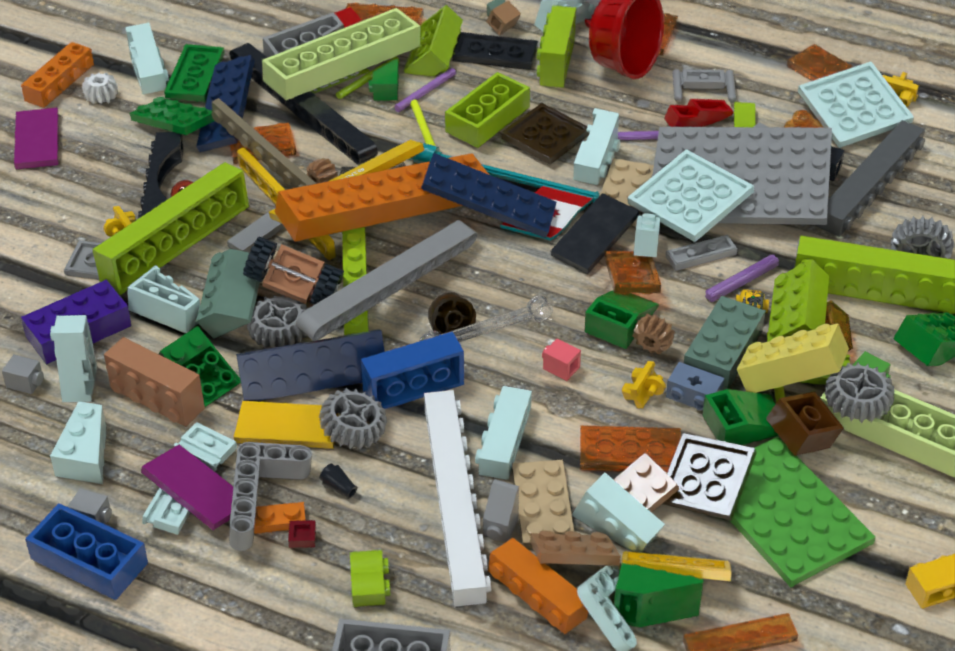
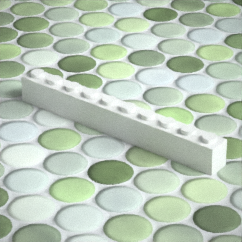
(455, 499)

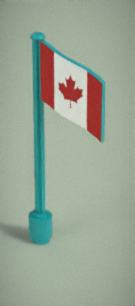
(568, 198)

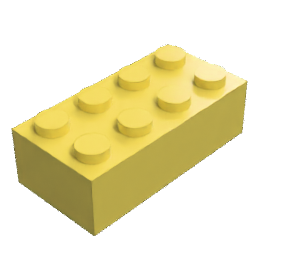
(793, 358)

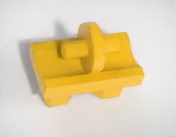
(903, 88)
(119, 222)
(645, 384)

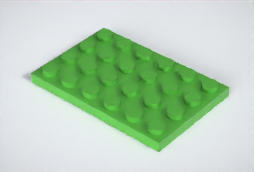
(795, 516)

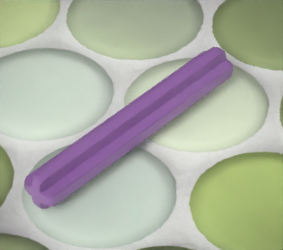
(741, 278)

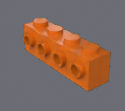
(57, 74)
(537, 585)

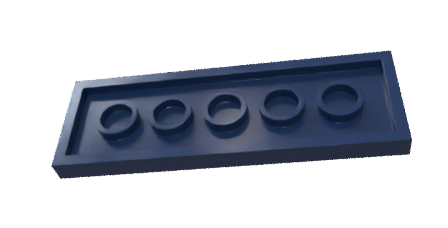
(231, 85)
(489, 195)
(306, 366)

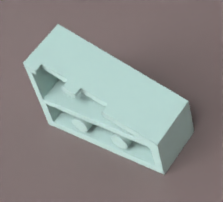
(583, 10)
(146, 59)
(599, 148)
(163, 301)
(74, 358)
(81, 445)
(618, 515)

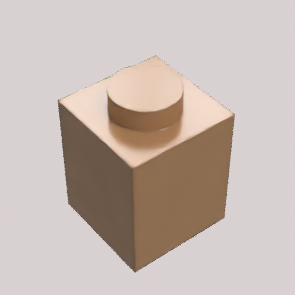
(503, 17)

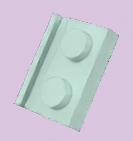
(207, 445)
(165, 513)

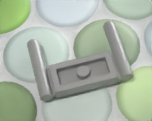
(703, 79)

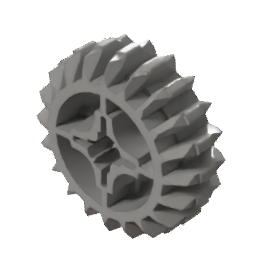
(922, 238)
(275, 322)
(874, 397)
(354, 412)

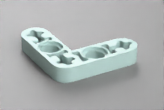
(594, 596)

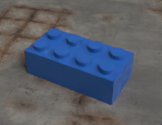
(414, 370)
(87, 551)

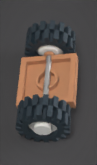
(291, 272)

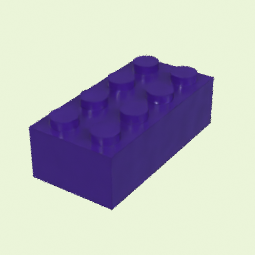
(100, 303)

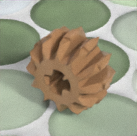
(321, 170)
(653, 334)

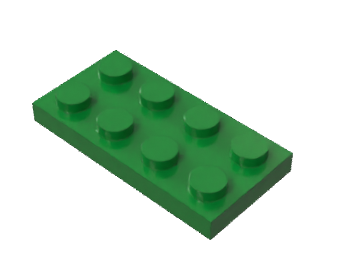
(193, 73)
(172, 116)

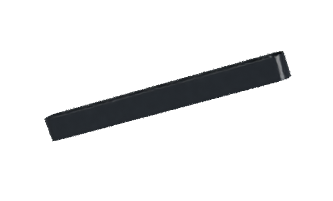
(315, 113)

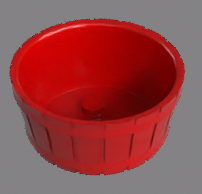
(627, 35)

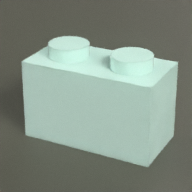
(647, 235)

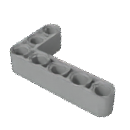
(258, 461)

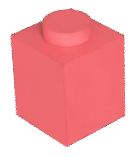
(561, 359)

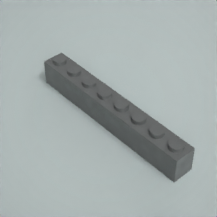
(872, 176)

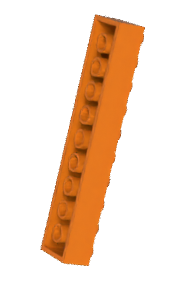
(361, 200)

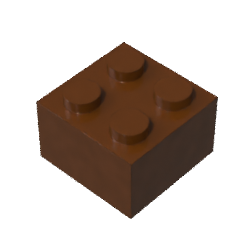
(804, 423)

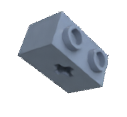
(691, 385)

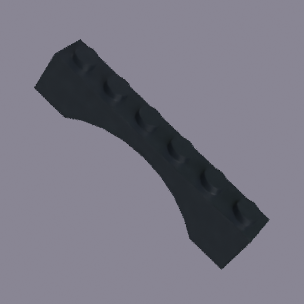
(166, 154)

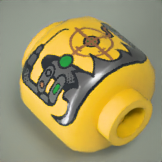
(754, 298)

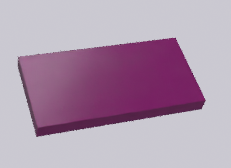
(36, 138)
(192, 485)

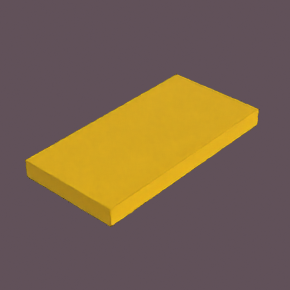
(281, 424)
(681, 565)

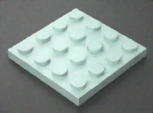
(855, 104)
(691, 195)

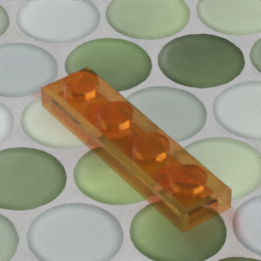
(744, 636)

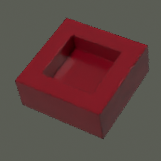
(302, 534)

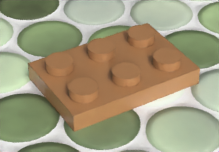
(574, 548)

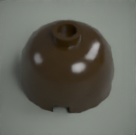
(451, 313)

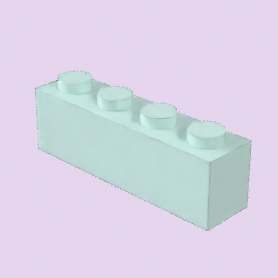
(504, 432)

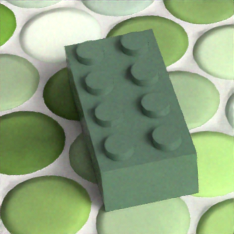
(725, 338)

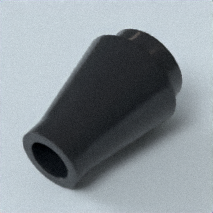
(336, 480)

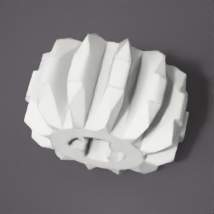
(100, 88)

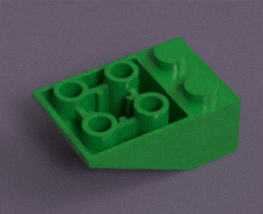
(615, 316)
(928, 337)
(200, 356)
(739, 416)
(656, 596)

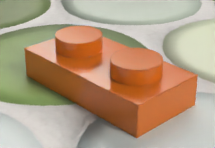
(277, 517)

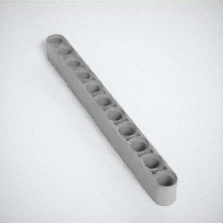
(385, 280)

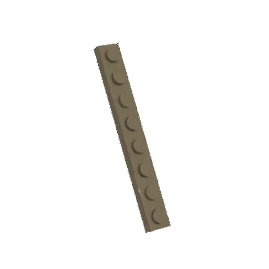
(259, 145)

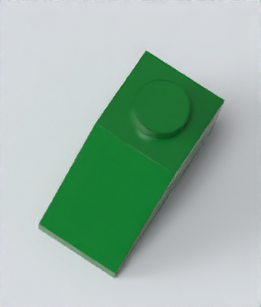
(385, 82)

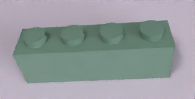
(227, 295)

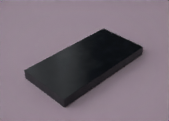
(495, 50)
(594, 233)

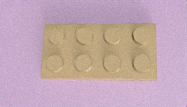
(625, 178)
(542, 498)

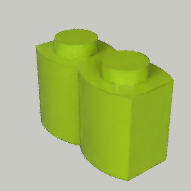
(368, 578)

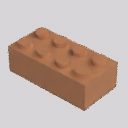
(154, 381)

